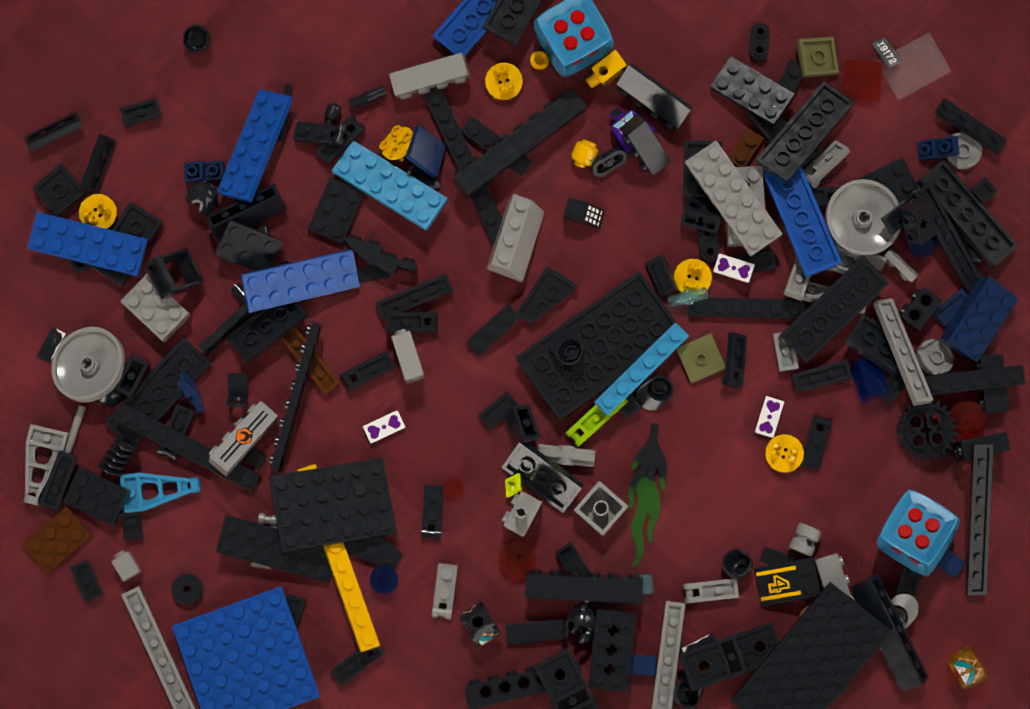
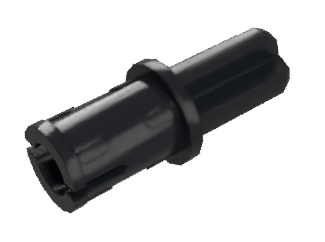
(367, 97)

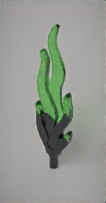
(644, 483)

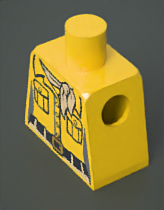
(612, 63)

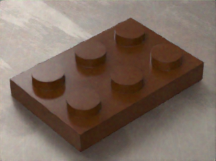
(57, 540)

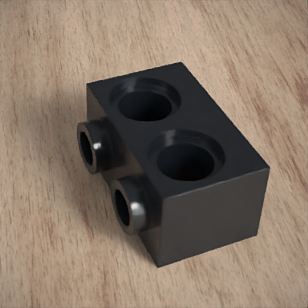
(701, 215)
(923, 312)

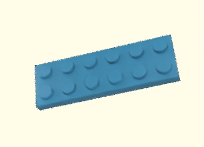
(389, 185)

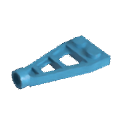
(134, 482)

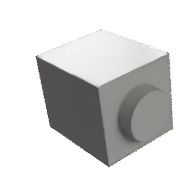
(126, 565)

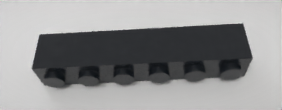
(584, 586)
(897, 646)

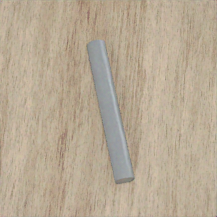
(75, 428)

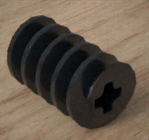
(118, 455)

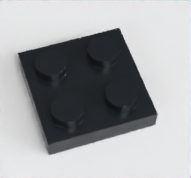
(59, 190)

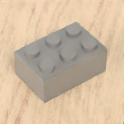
(158, 314)

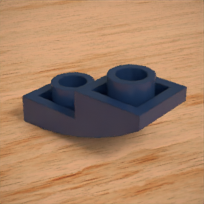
(938, 148)
(204, 171)
(191, 390)
(951, 563)
(644, 665)

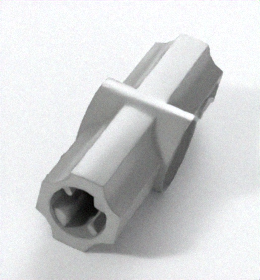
(568, 455)

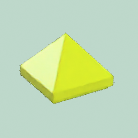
(513, 485)

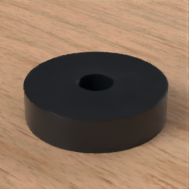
(179, 585)

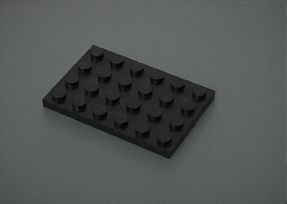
(332, 505)

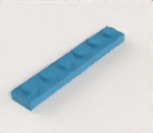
(641, 369)

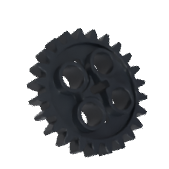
(945, 428)

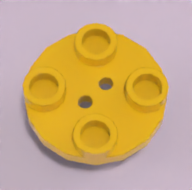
(506, 90)
(396, 143)
(104, 206)
(694, 268)
(793, 456)

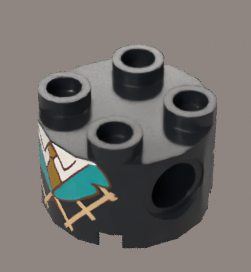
(477, 614)

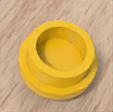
(539, 60)

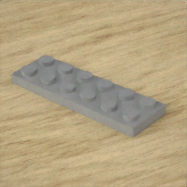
(733, 198)

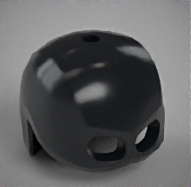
(203, 193)

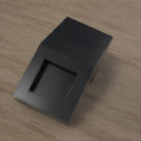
(571, 559)

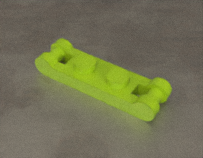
(591, 423)

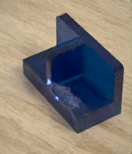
(868, 380)

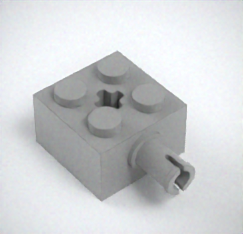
(522, 513)

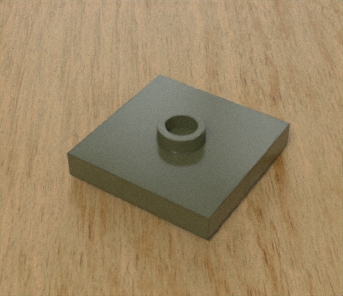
(817, 57)
(700, 358)

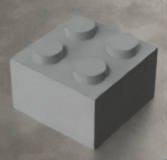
(600, 508)

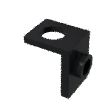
(237, 389)
(132, 525)

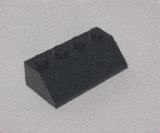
(653, 97)

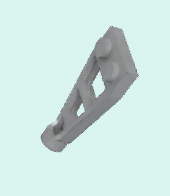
(46, 438)

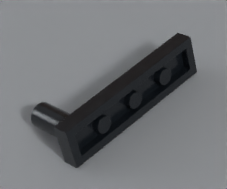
(229, 325)

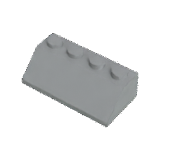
(516, 238)

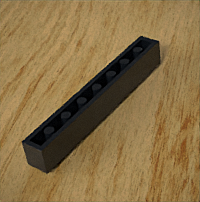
(518, 144)

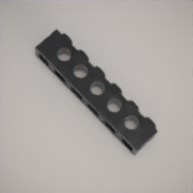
(476, 700)

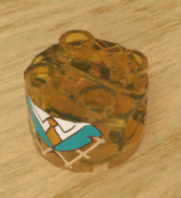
(968, 667)

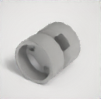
(805, 539)

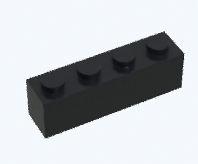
(264, 206)

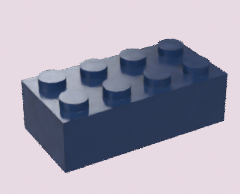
(978, 319)

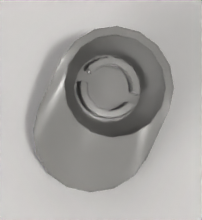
(906, 608)

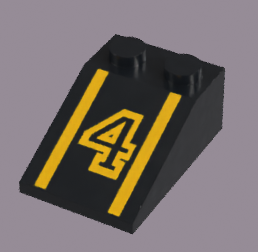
(787, 581)

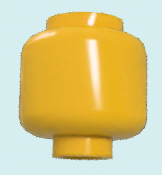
(584, 153)

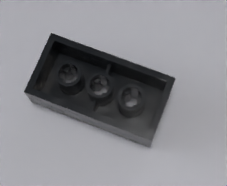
(602, 644)

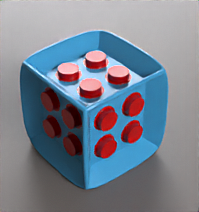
(573, 35)
(918, 532)

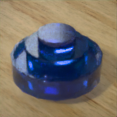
(923, 250)
(384, 579)

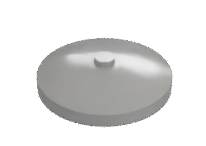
(855, 217)
(88, 364)

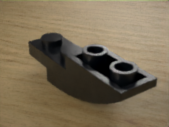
(372, 254)

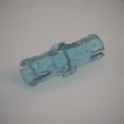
(688, 297)

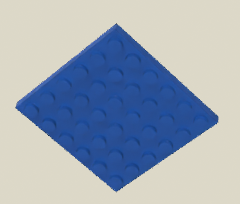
(247, 655)

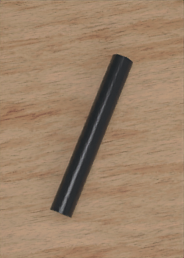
(288, 91)

